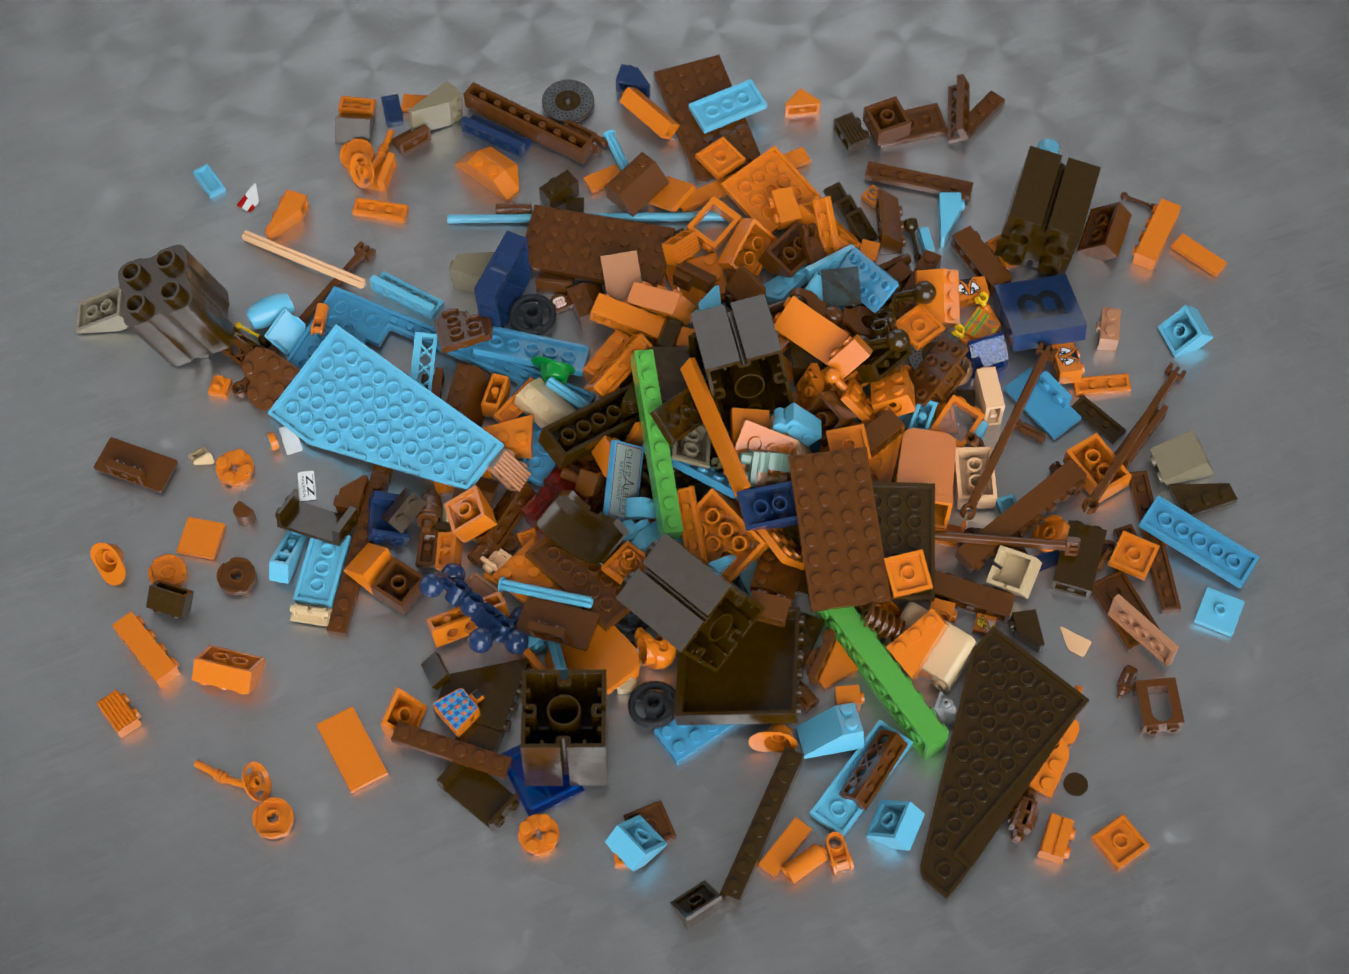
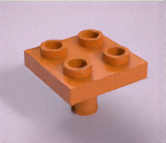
(624, 561)

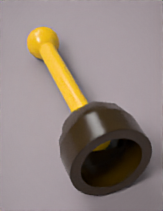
(261, 339)

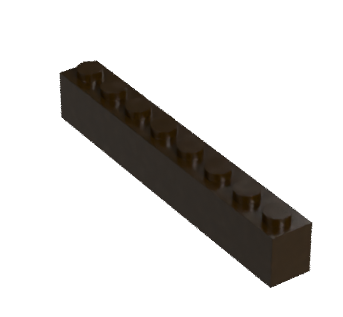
(761, 827)

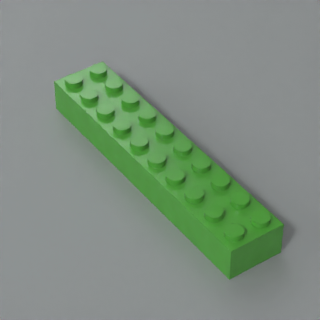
(887, 681)

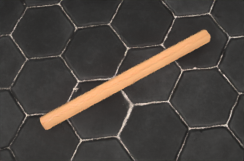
(304, 259)

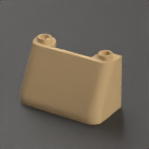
(948, 657)

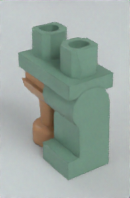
(760, 463)

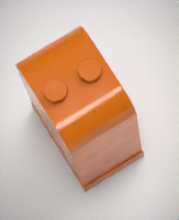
(929, 458)

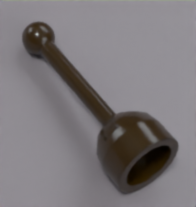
(911, 226)

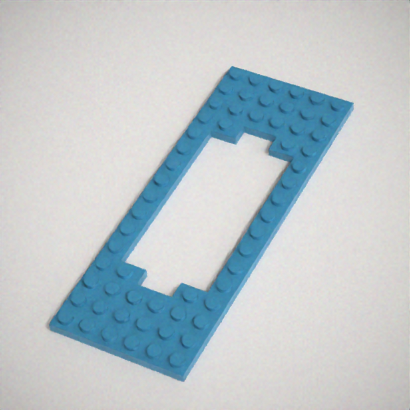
(373, 322)

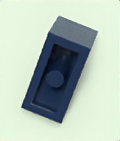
(632, 77)

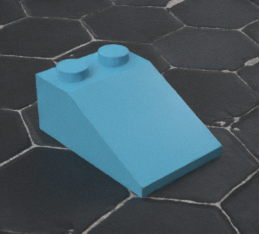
(831, 732)

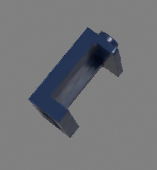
(378, 529)

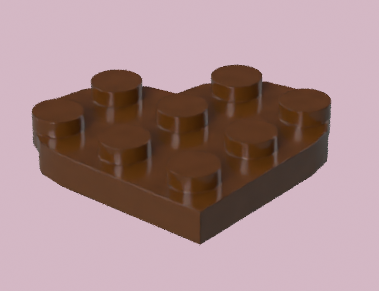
(460, 329)
(268, 376)

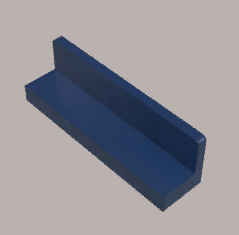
(496, 135)

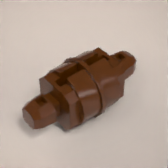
(431, 511)
(1023, 816)

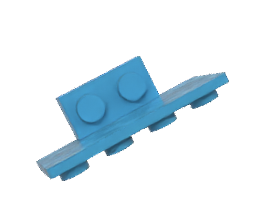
(875, 282)
(1047, 404)

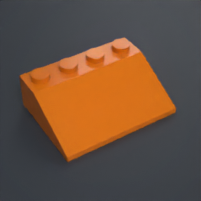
(726, 533)

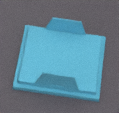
(285, 332)

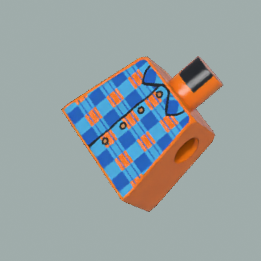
(459, 709)

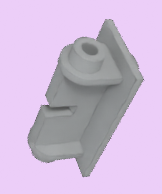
(945, 710)

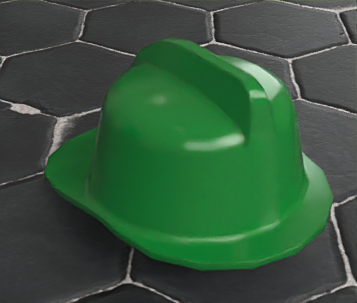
(552, 368)

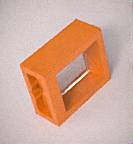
(958, 419)

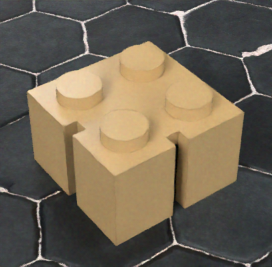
(1017, 572)

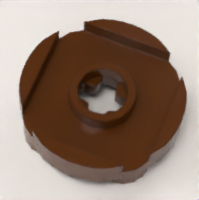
(241, 586)

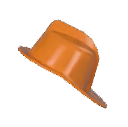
(109, 562)
(773, 739)

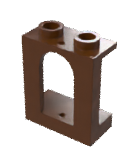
(1155, 686)

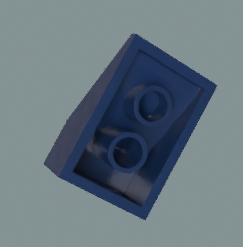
(768, 507)

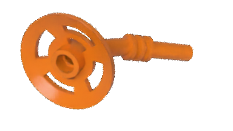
(366, 168)
(250, 782)

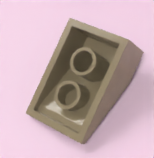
(438, 108)
(101, 312)
(693, 448)

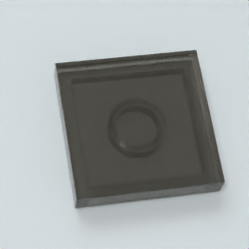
(841, 286)

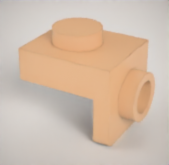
(495, 561)

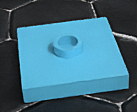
(1219, 612)

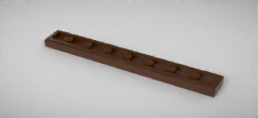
(1160, 568)

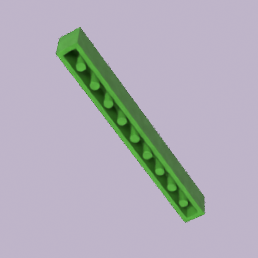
(656, 446)

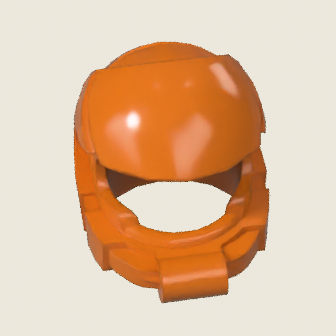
(654, 652)

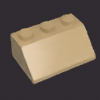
(542, 403)

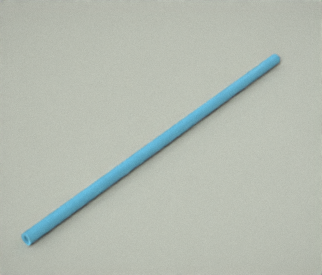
(639, 217)

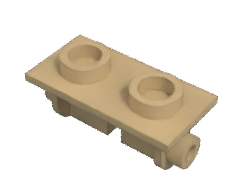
(310, 614)

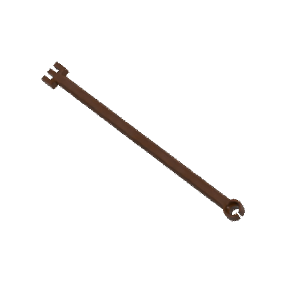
(361, 253)
(1044, 356)
(1093, 500)
(1069, 546)

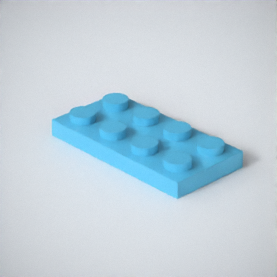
(727, 106)
(321, 573)

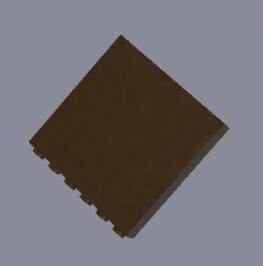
(754, 683)

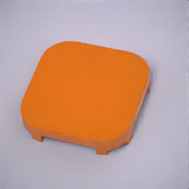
(606, 651)

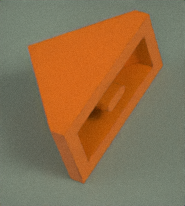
(802, 104)

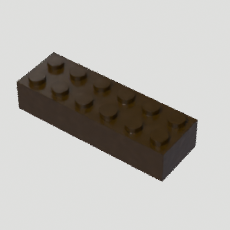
(583, 429)

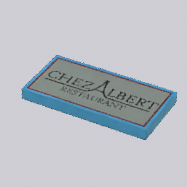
(622, 478)

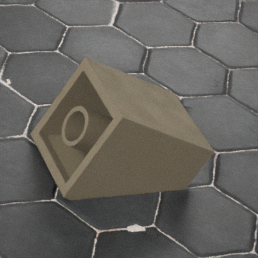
(468, 269)
(1181, 460)

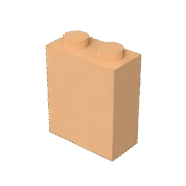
(989, 395)

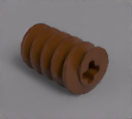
(883, 621)

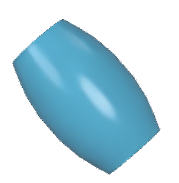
(267, 309)

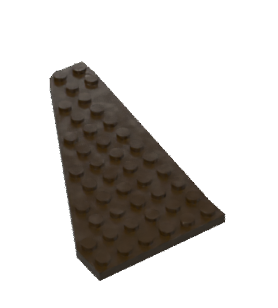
(1001, 738)

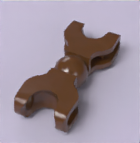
(852, 320)

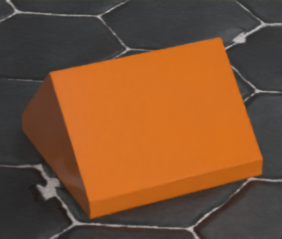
(369, 565)
(403, 709)

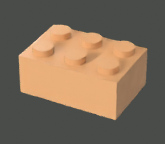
(967, 471)

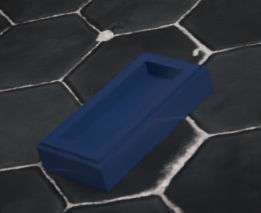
(392, 110)

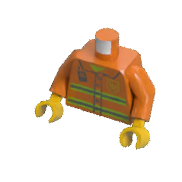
(980, 324)

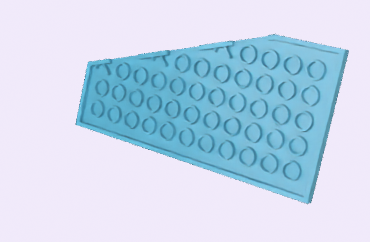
(376, 413)

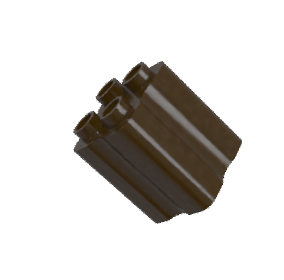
(176, 305)

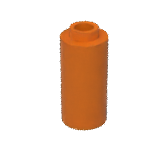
(804, 863)

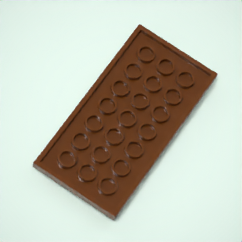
(690, 83)
(573, 241)
(839, 529)

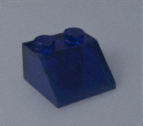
(989, 352)

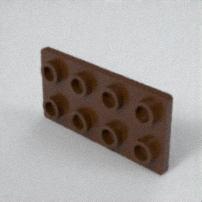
(939, 372)
(136, 465)
(558, 623)

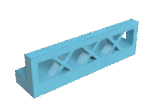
(406, 298)
(417, 355)

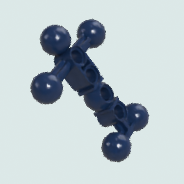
(490, 621)

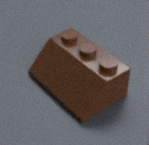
(636, 184)
(889, 224)
(1104, 231)
(785, 254)
(468, 391)
(776, 577)

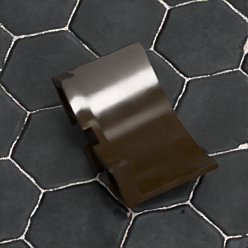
(579, 530)

